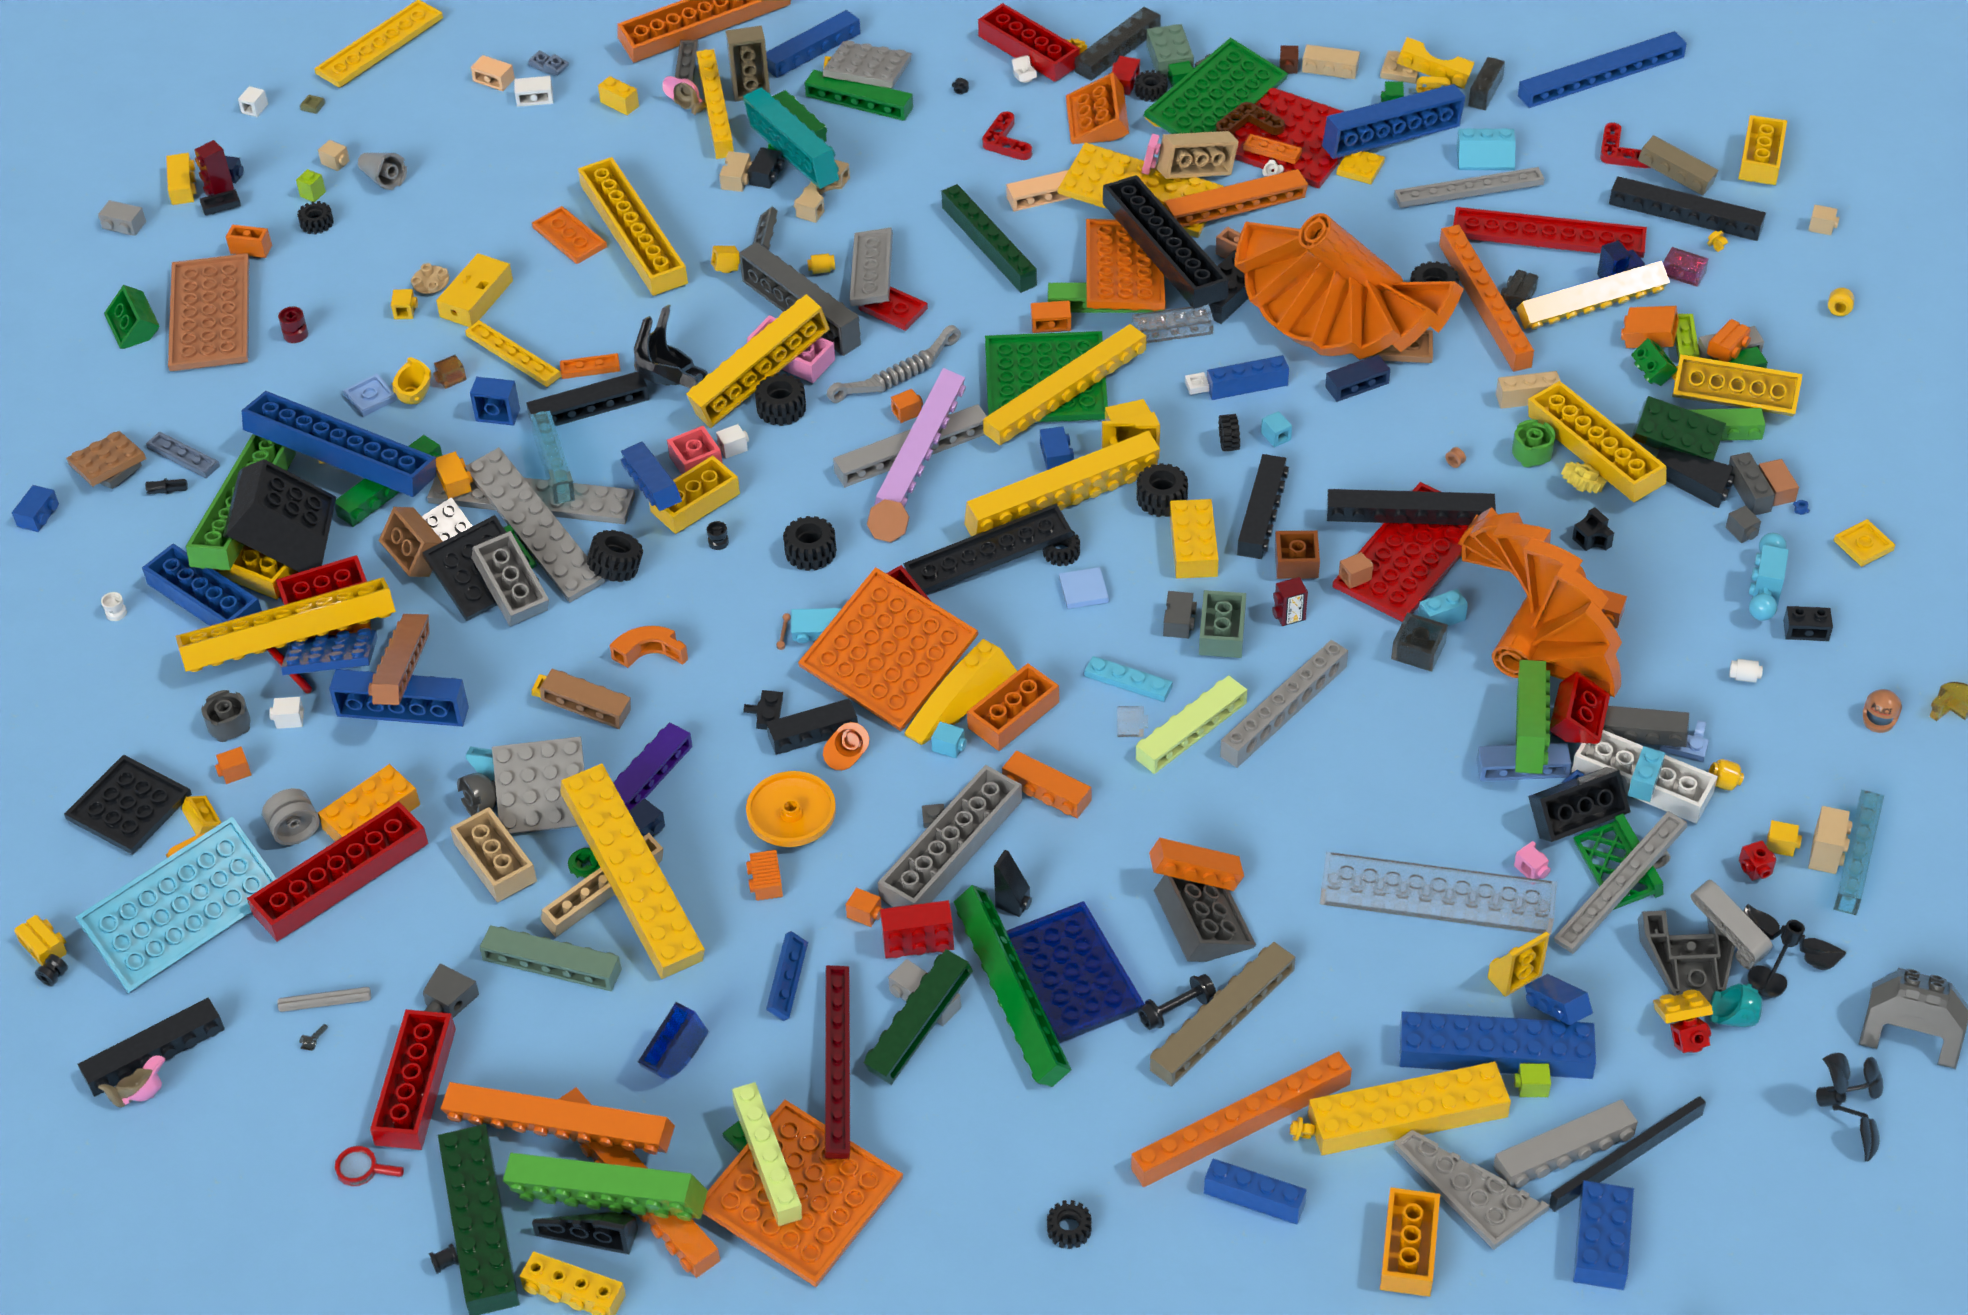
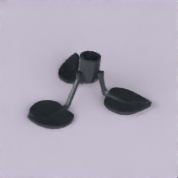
(1817, 952)
(1836, 1095)

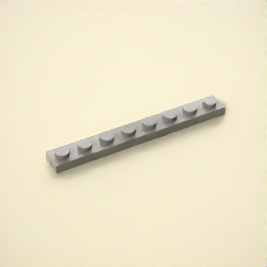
(1469, 187)
(1620, 882)

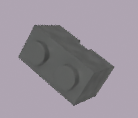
(1178, 616)

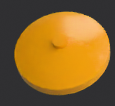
(791, 808)

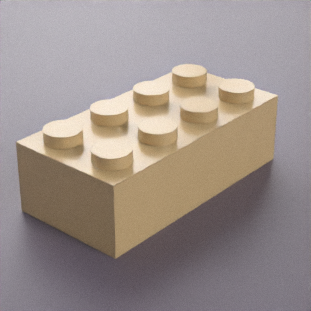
(1197, 154)
(493, 854)

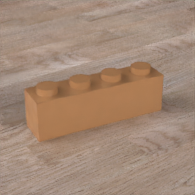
(585, 698)

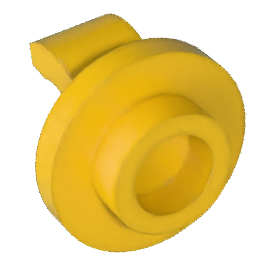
(1717, 240)
(1300, 1129)

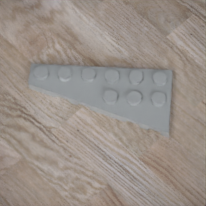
(1474, 1193)

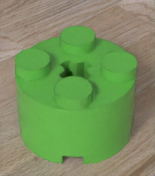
(1533, 443)

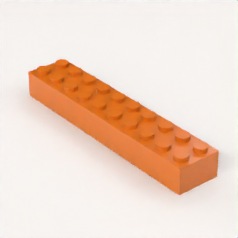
(687, 20)

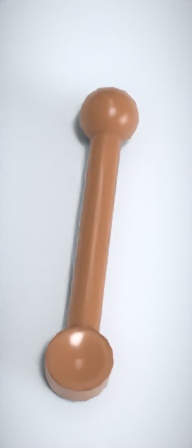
(780, 644)

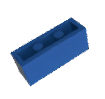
(1558, 999)

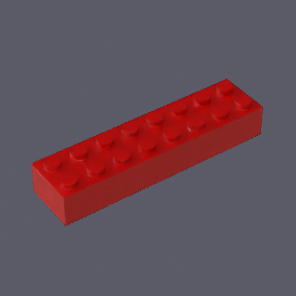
(337, 871)

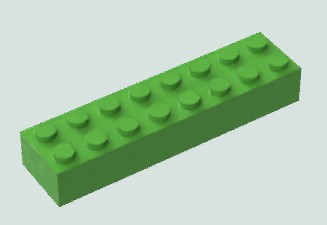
(605, 1186)

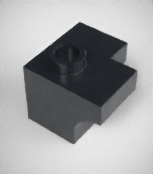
(1593, 531)

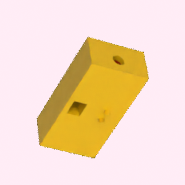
(474, 290)

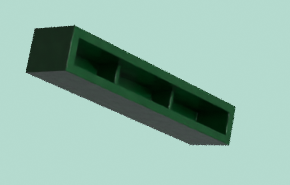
(918, 1016)

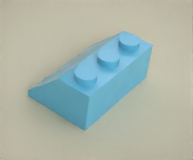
(1486, 149)

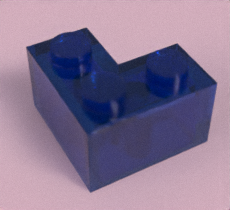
(1616, 259)

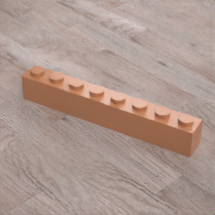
(399, 659)

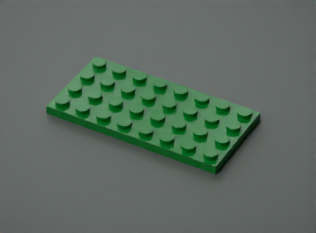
(1215, 89)

